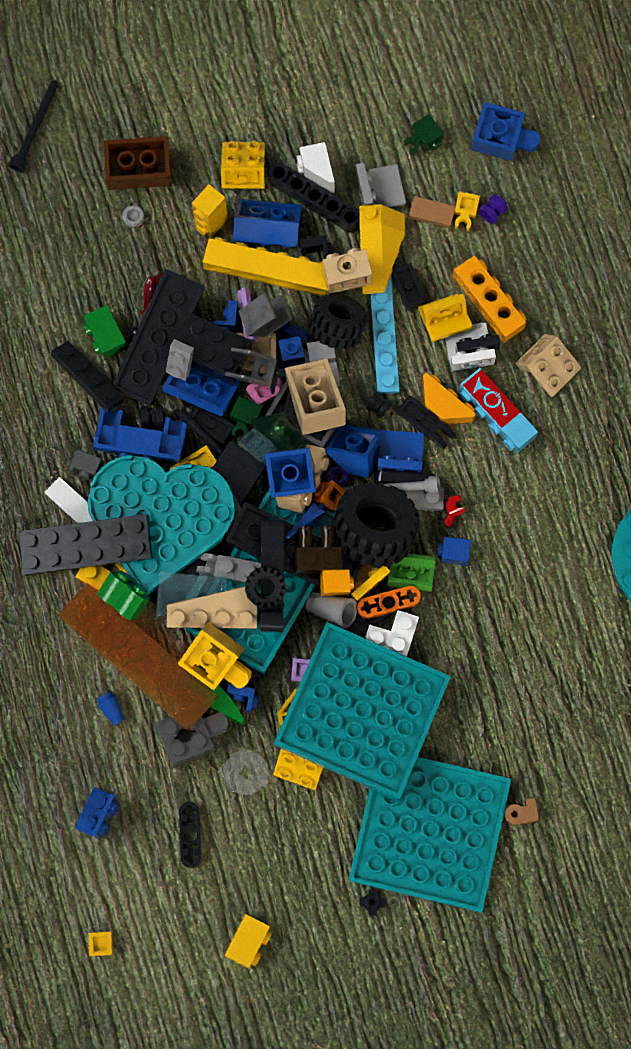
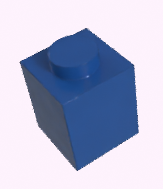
(454, 551)

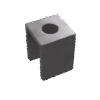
(265, 316)
(259, 361)

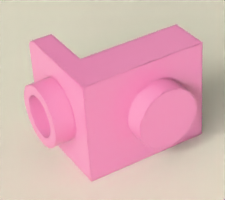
(262, 394)

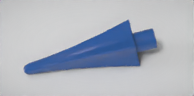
(311, 517)

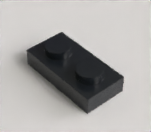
(408, 286)
(470, 345)

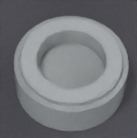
(133, 216)

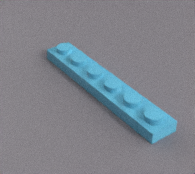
(384, 341)

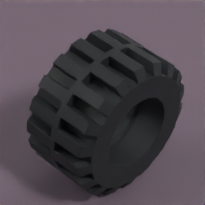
(338, 321)

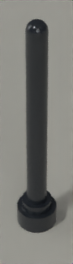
(18, 162)

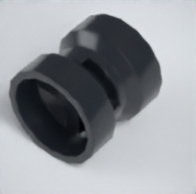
(157, 416)

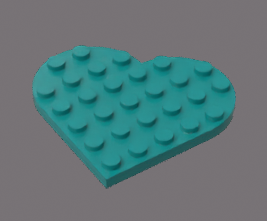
(186, 508)

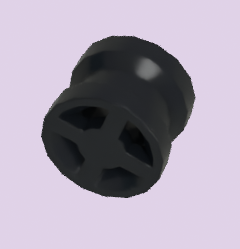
(379, 405)

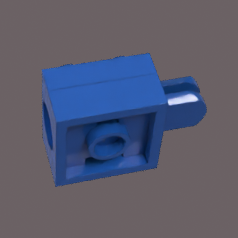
(507, 128)

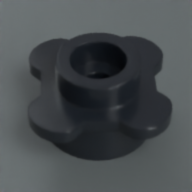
(372, 895)

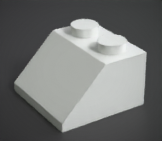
(315, 166)

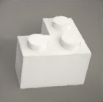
(400, 636)

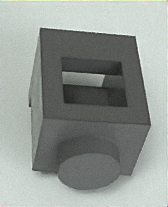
(85, 465)

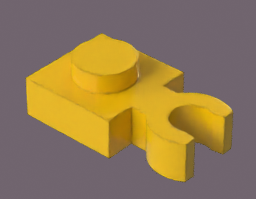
(466, 207)

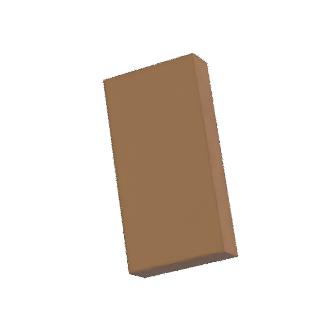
(432, 212)

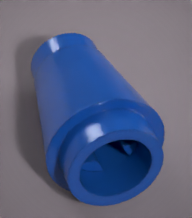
(110, 707)

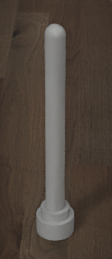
(430, 485)

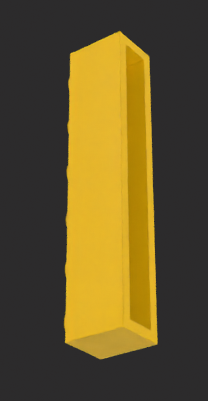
(265, 266)

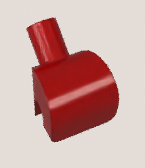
(451, 510)

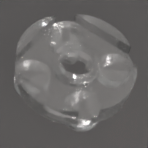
(253, 762)

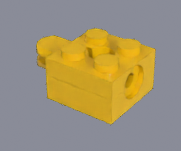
(213, 667)

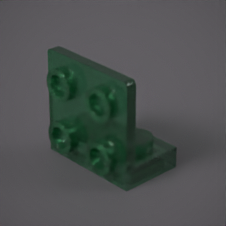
(279, 432)

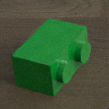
(105, 332)

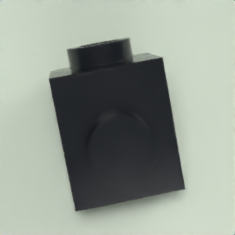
(314, 244)

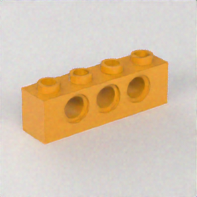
(504, 327)

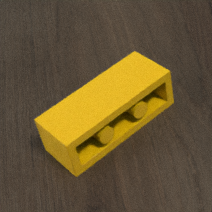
(209, 211)

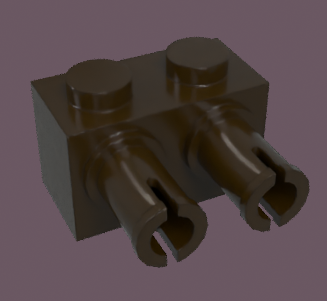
(314, 559)

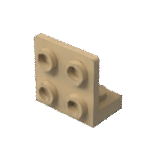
(549, 363)

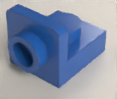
(230, 315)
(291, 352)
(240, 694)

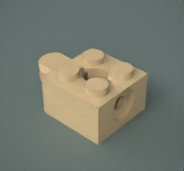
(347, 270)

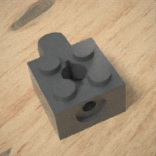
(191, 744)

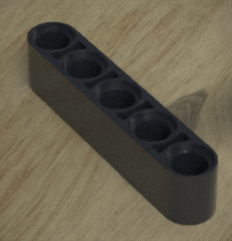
(310, 188)

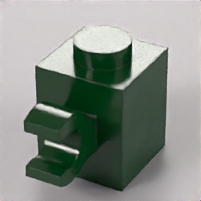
(426, 134)
(243, 413)

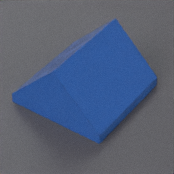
(291, 472)

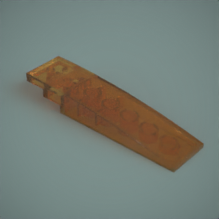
(137, 657)

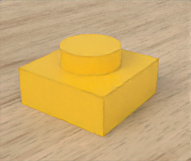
(100, 944)

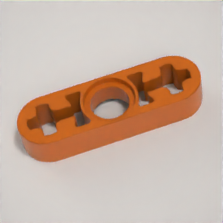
(403, 593)

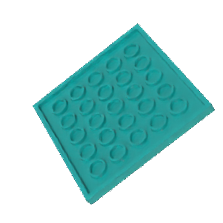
(362, 711)
(435, 838)

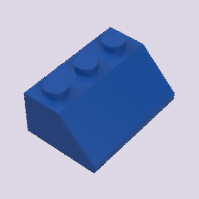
(267, 223)

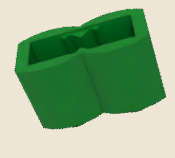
(123, 595)

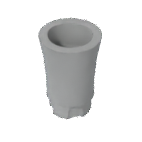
(333, 608)

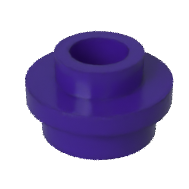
(338, 470)

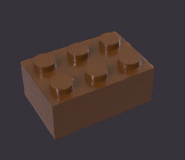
(137, 163)

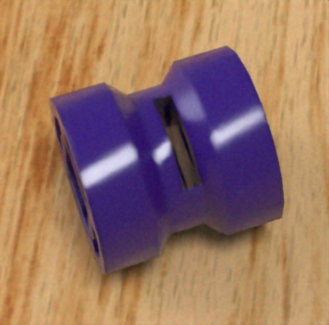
(493, 209)

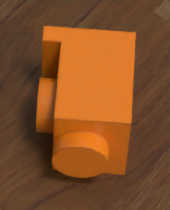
(324, 493)

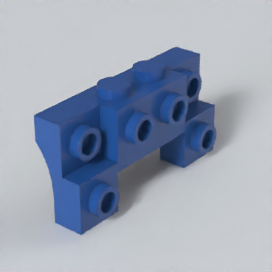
(134, 441)

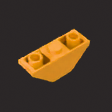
(445, 402)

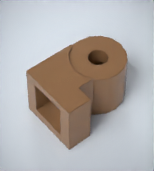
(521, 815)

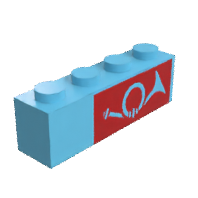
(498, 411)

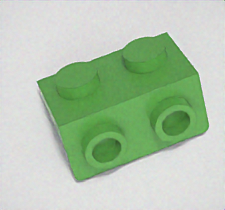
(413, 571)

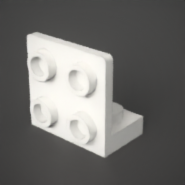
(464, 360)

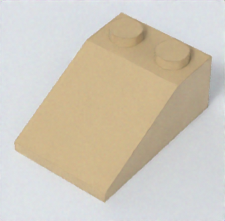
(315, 396)

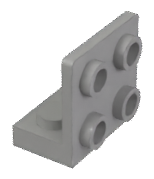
(380, 186)

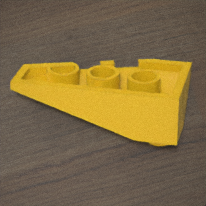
(381, 236)

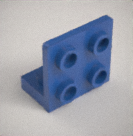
(401, 451)
(97, 813)

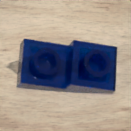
(295, 331)

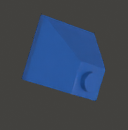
(355, 449)

